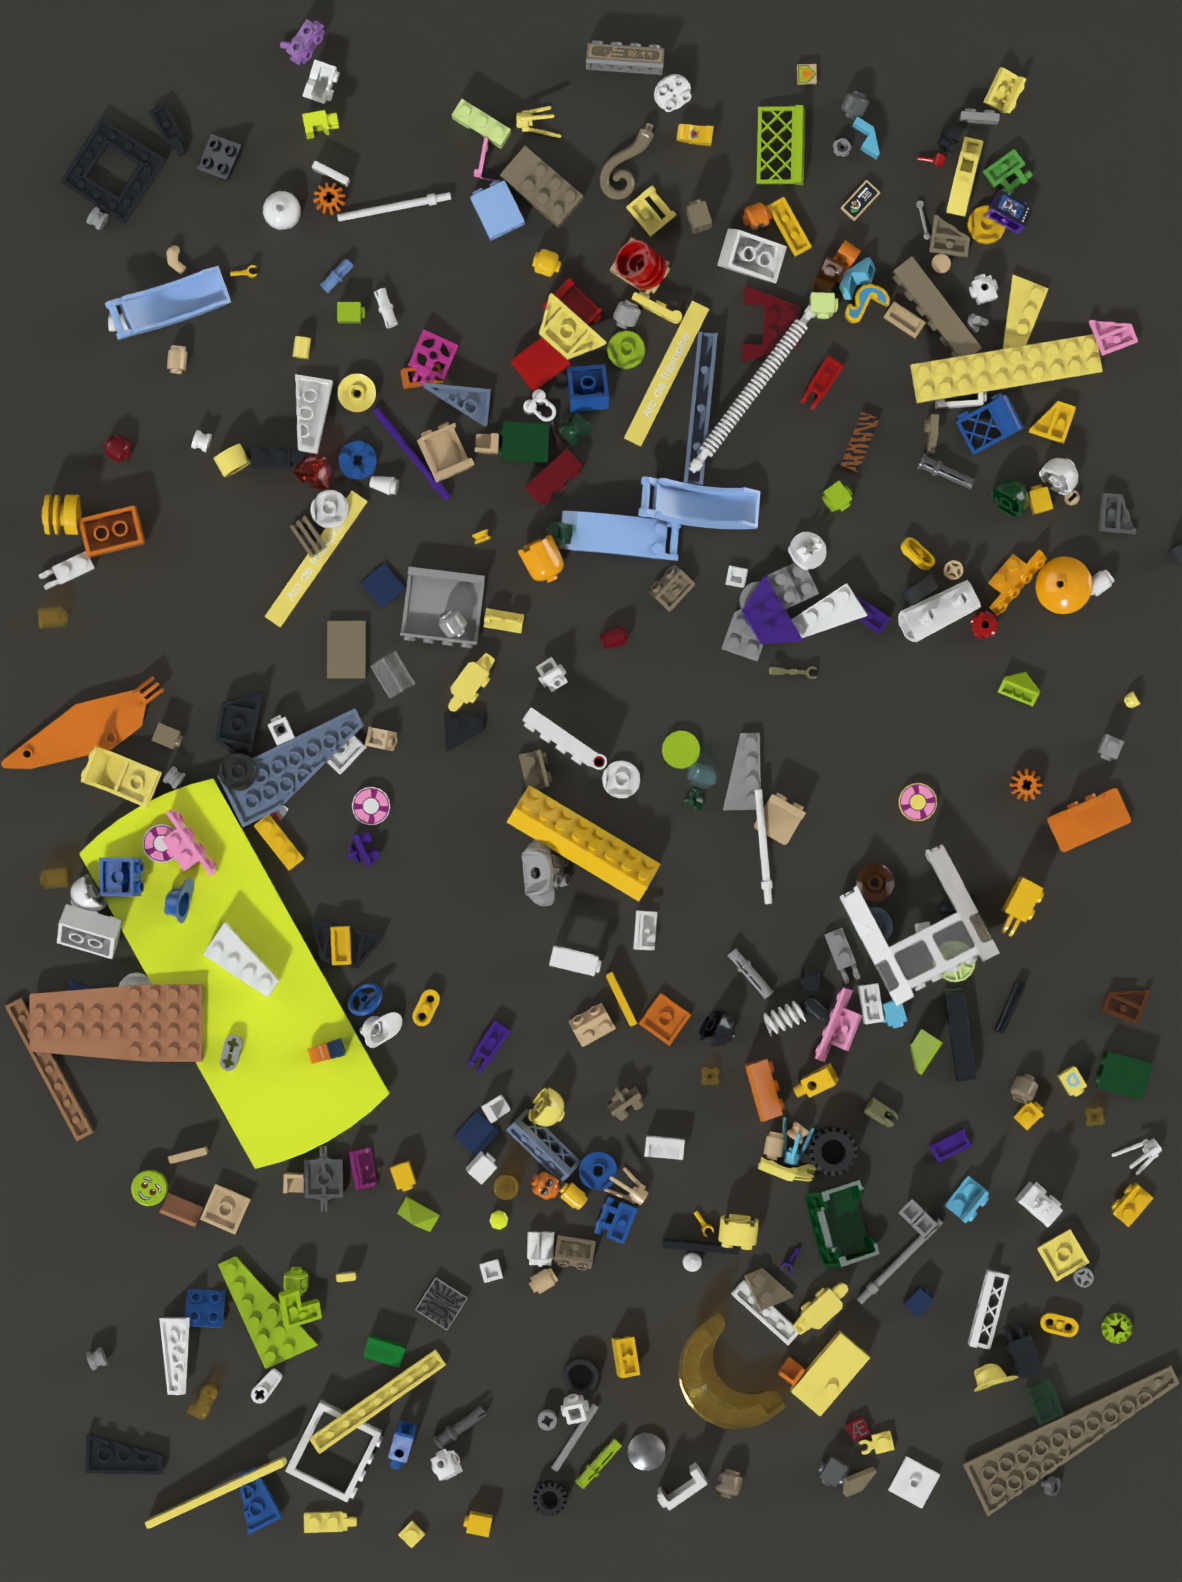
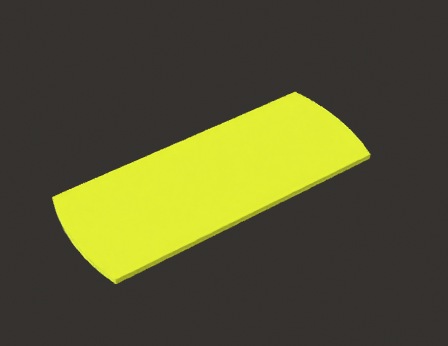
(274, 1093)

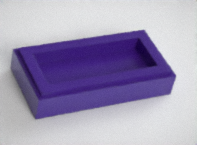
(950, 1145)

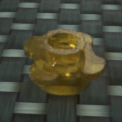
(708, 1071)
(1099, 1116)

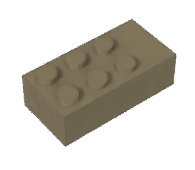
(541, 186)

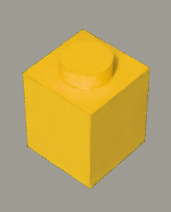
(1040, 499)
(403, 1176)
(478, 1523)

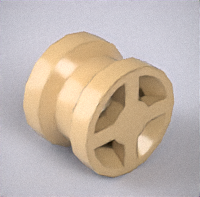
(951, 568)
(797, 1128)

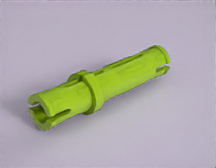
(601, 1460)

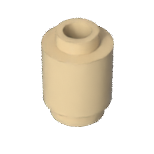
(177, 359)
(774, 1145)
(543, 1280)

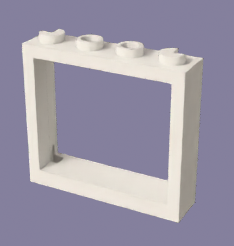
(359, 1474)

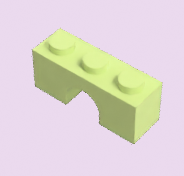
(482, 123)

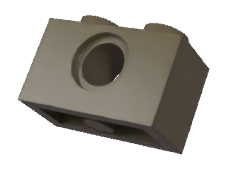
(698, 216)

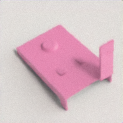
(478, 173)

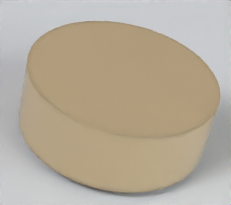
(940, 263)

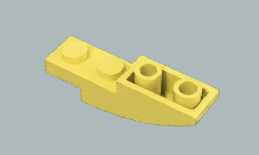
(964, 176)

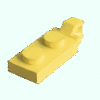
(327, 1522)

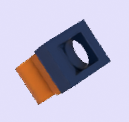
(327, 1051)

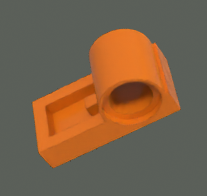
(847, 255)

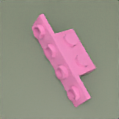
(185, 847)
(840, 1028)

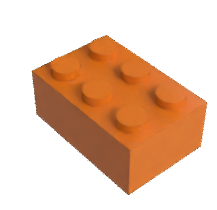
(111, 531)

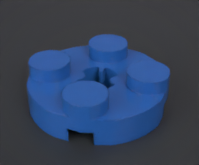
(368, 462)
(587, 1168)

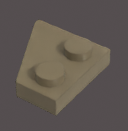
(947, 239)
(931, 426)
(766, 1290)

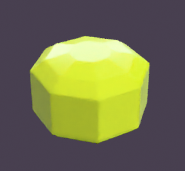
(498, 1219)

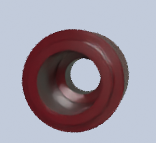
(614, 637)

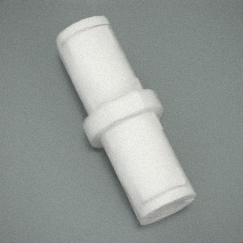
(385, 308)

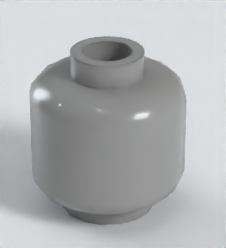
(627, 313)
(452, 623)

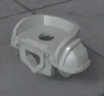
(552, 875)

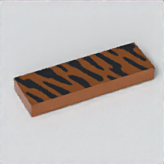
(859, 442)

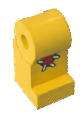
(695, 134)

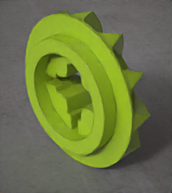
(1114, 1319)

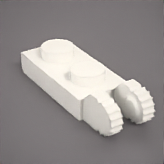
(68, 570)

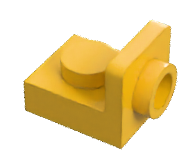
(1029, 1114)

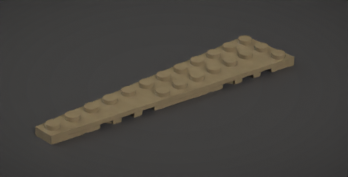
(1028, 1458)

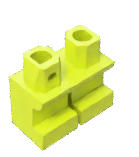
(319, 121)

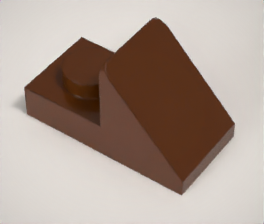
(828, 275)

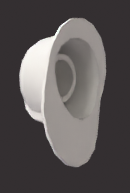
(380, 1029)

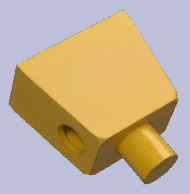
(823, 1077)

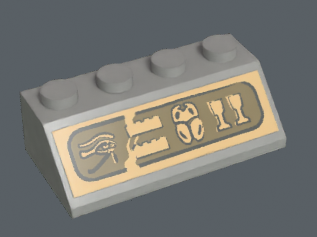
(625, 58)

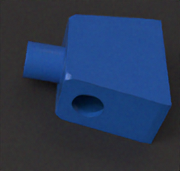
(401, 1444)

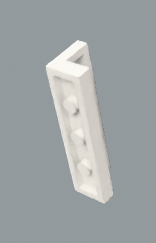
(982, 1306)

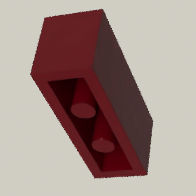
(554, 478)

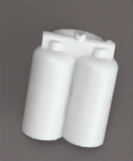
(539, 398)
(540, 1247)

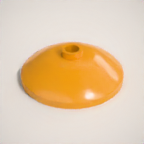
(1076, 587)

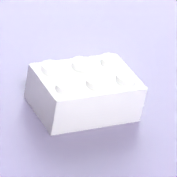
(89, 931)

